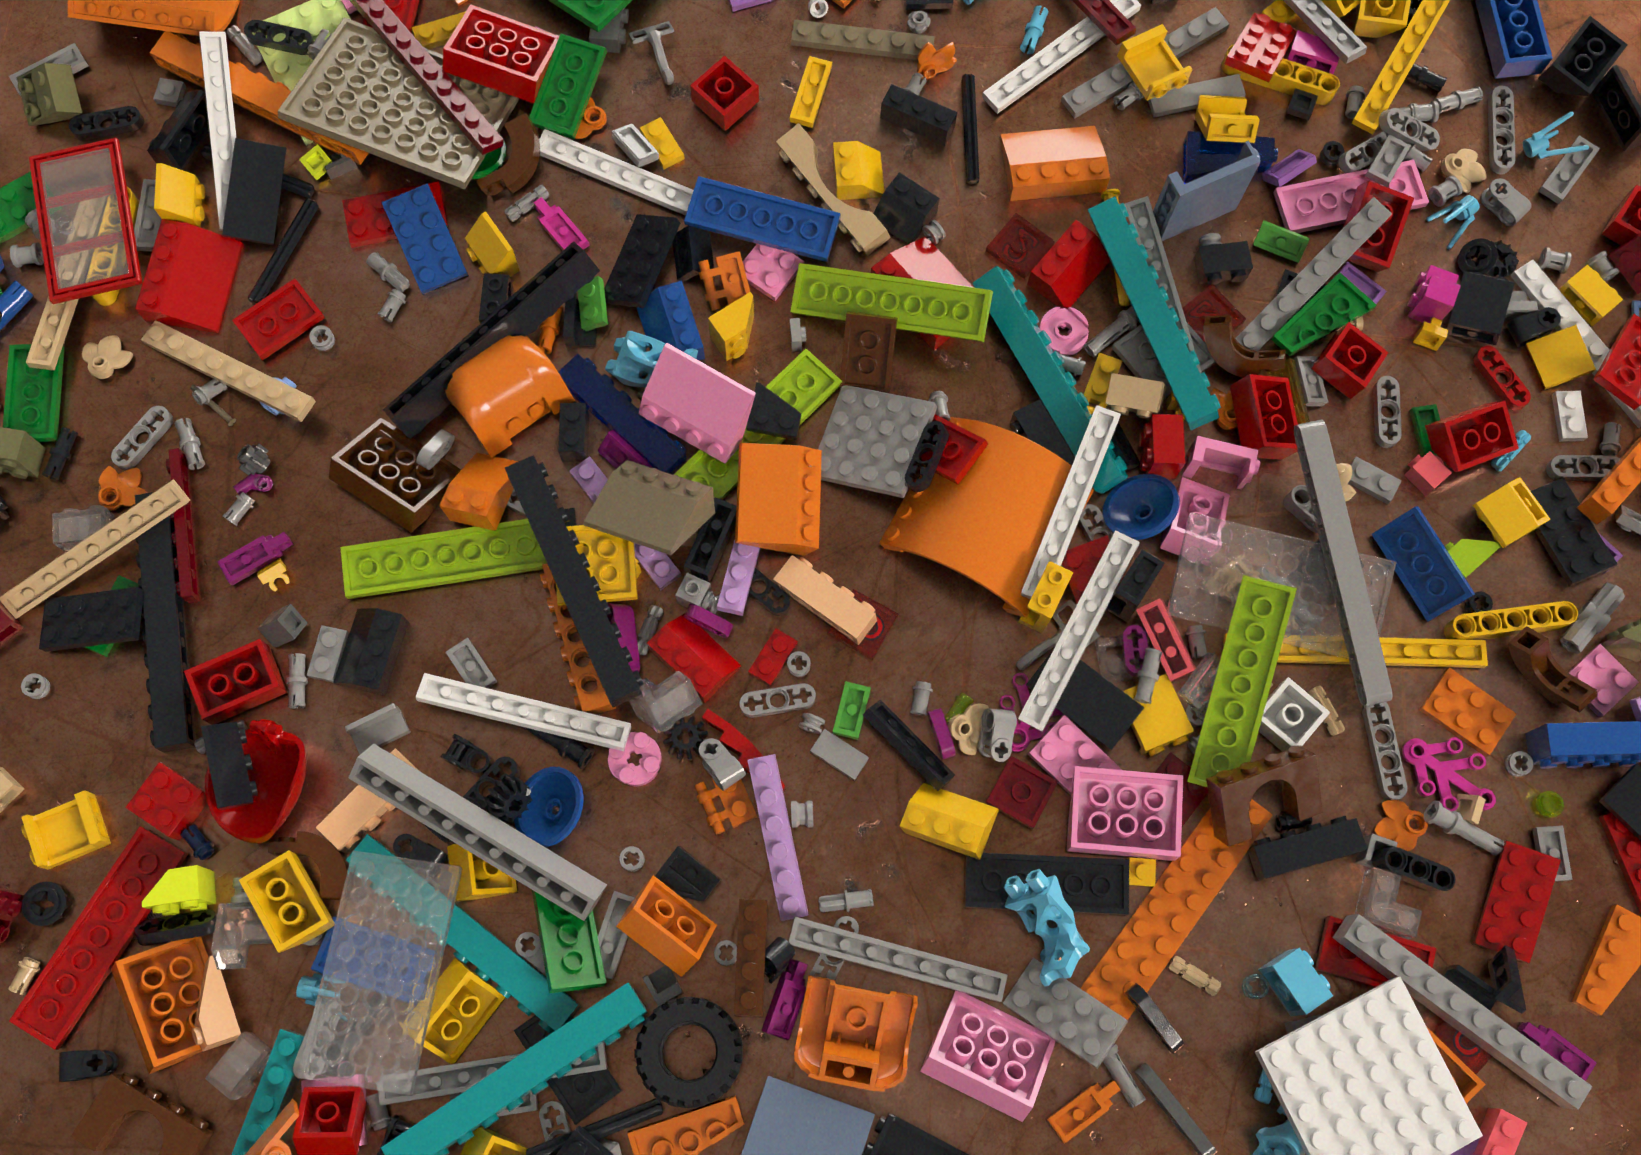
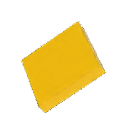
(1560, 357)

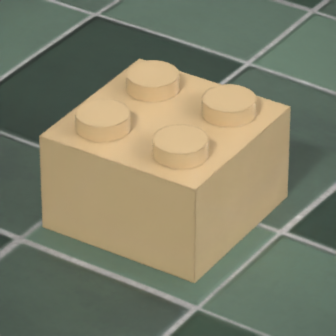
(1135, 395)

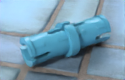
(1034, 29)

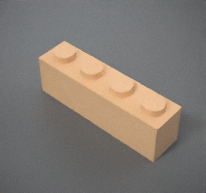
(825, 599)
(356, 815)

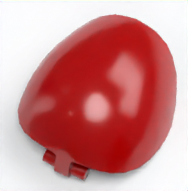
(279, 776)

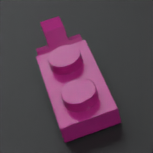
(559, 225)

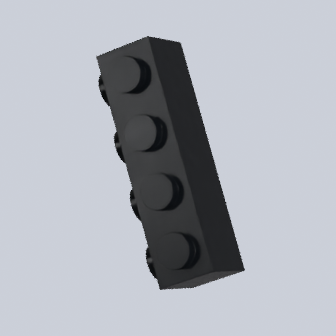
(1307, 848)

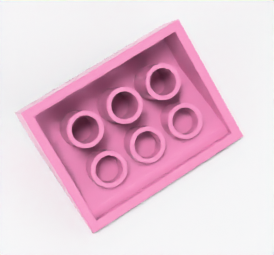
(697, 403)
(1125, 813)
(989, 1055)

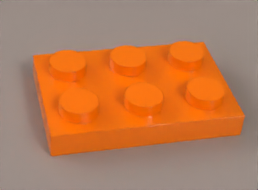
(1467, 712)

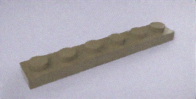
(858, 39)

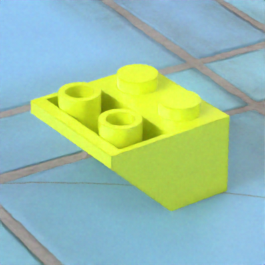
(182, 889)

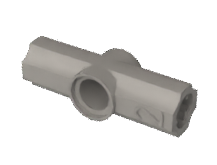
(1592, 618)

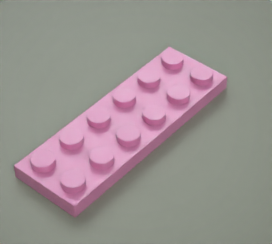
(1329, 199)

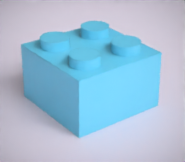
(1296, 982)

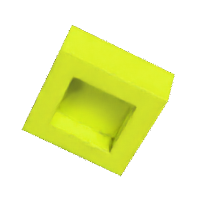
(315, 161)

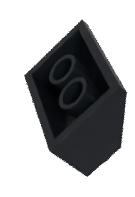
(1583, 59)
(1621, 106)
(182, 132)
(371, 650)
(229, 765)

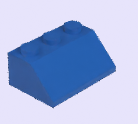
(670, 319)

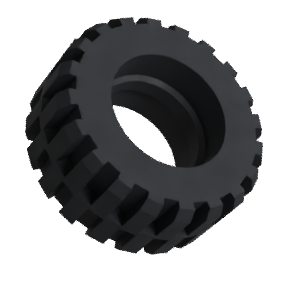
(650, 1046)

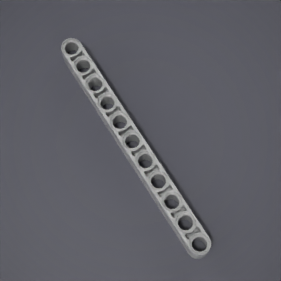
(1342, 563)

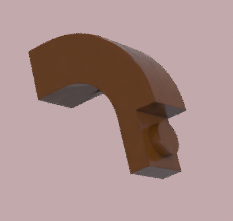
(521, 162)
(1232, 355)
(1535, 662)
(328, 858)

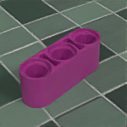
(625, 620)

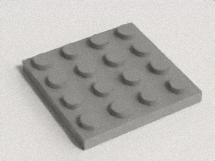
(873, 439)

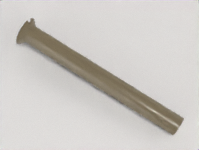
(219, 410)

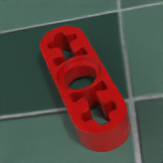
(1503, 367)

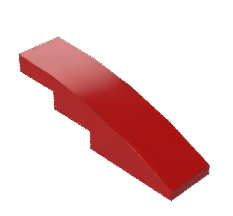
(733, 740)

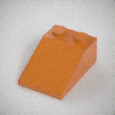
(479, 492)

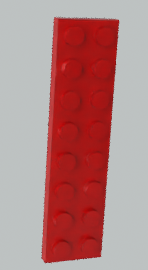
(95, 940)

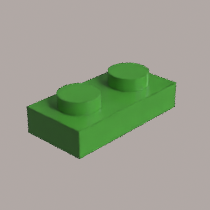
(1281, 241)
(593, 305)
(851, 710)

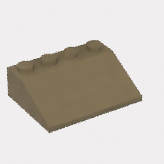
(651, 507)

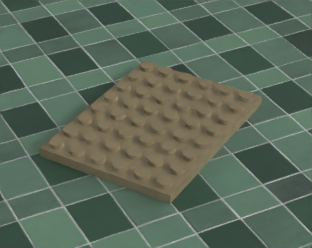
(374, 103)

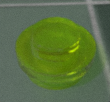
(1549, 804)

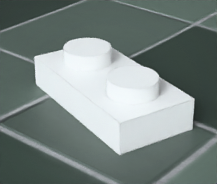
(1569, 416)

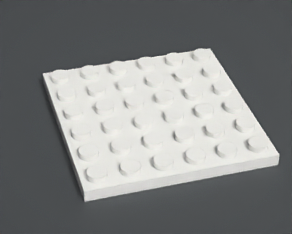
(1369, 1081)

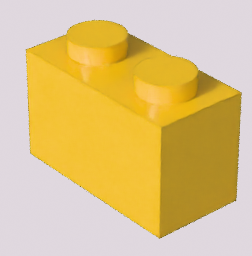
(1590, 295)

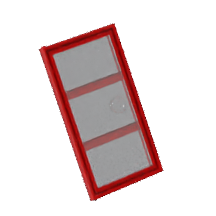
(85, 220)

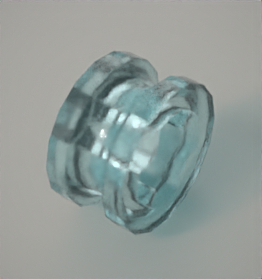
(1264, 984)

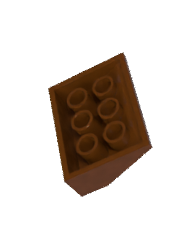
(384, 474)

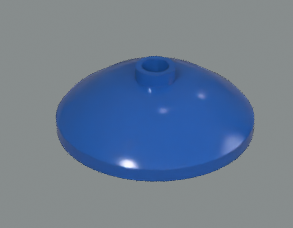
(1141, 497)
(554, 807)

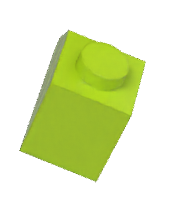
(1470, 553)

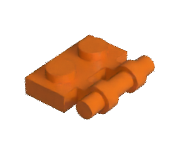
(732, 278)
(735, 802)

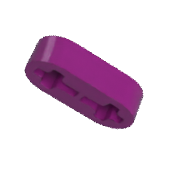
(708, 621)
(1128, 650)
(941, 733)

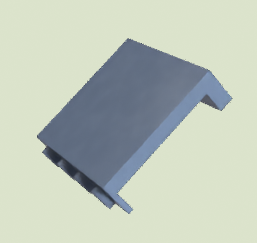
(1206, 198)
(805, 1123)

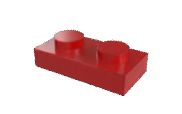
(773, 657)

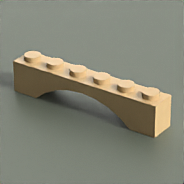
(862, 225)

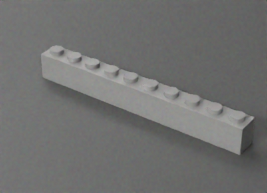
(477, 831)
(1463, 1012)

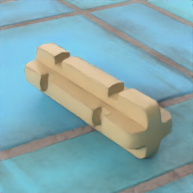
(1334, 726)
(1194, 975)

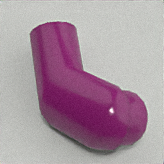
(256, 482)

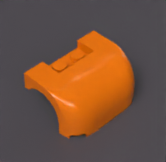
(506, 391)
(854, 1035)

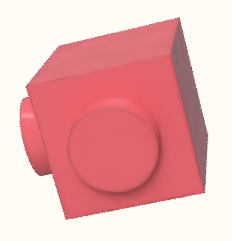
(1427, 472)

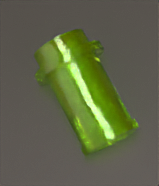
(959, 707)

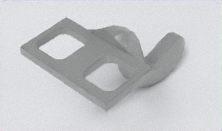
(654, 37)
(1050, 643)

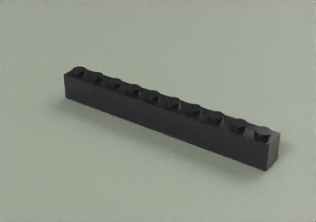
(515, 317)
(574, 582)
(165, 639)

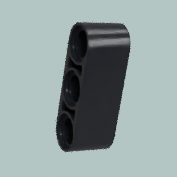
(1424, 873)

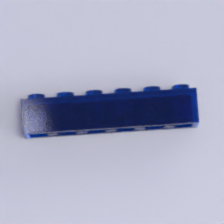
(619, 414)

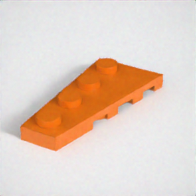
(1611, 962)
(688, 1131)

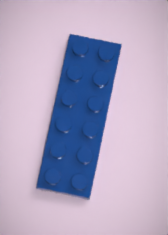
(762, 218)

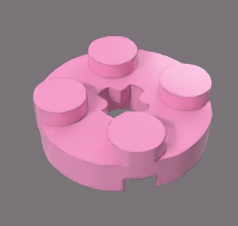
(1063, 318)
(649, 763)

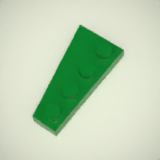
(1325, 313)

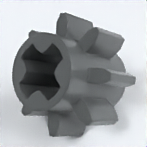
(253, 459)

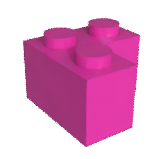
(1434, 295)

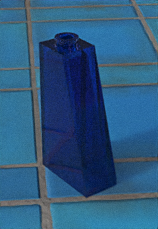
(1205, 157)

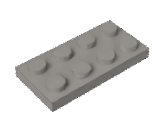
(1066, 1014)

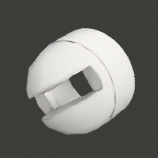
(818, 13)

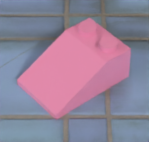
(1196, 499)

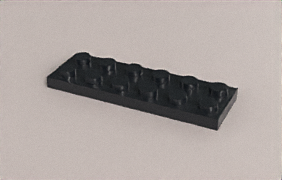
(1085, 882)

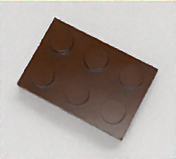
(868, 351)

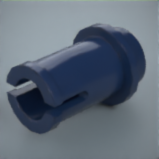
(198, 843)

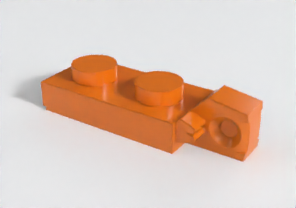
(1082, 1110)

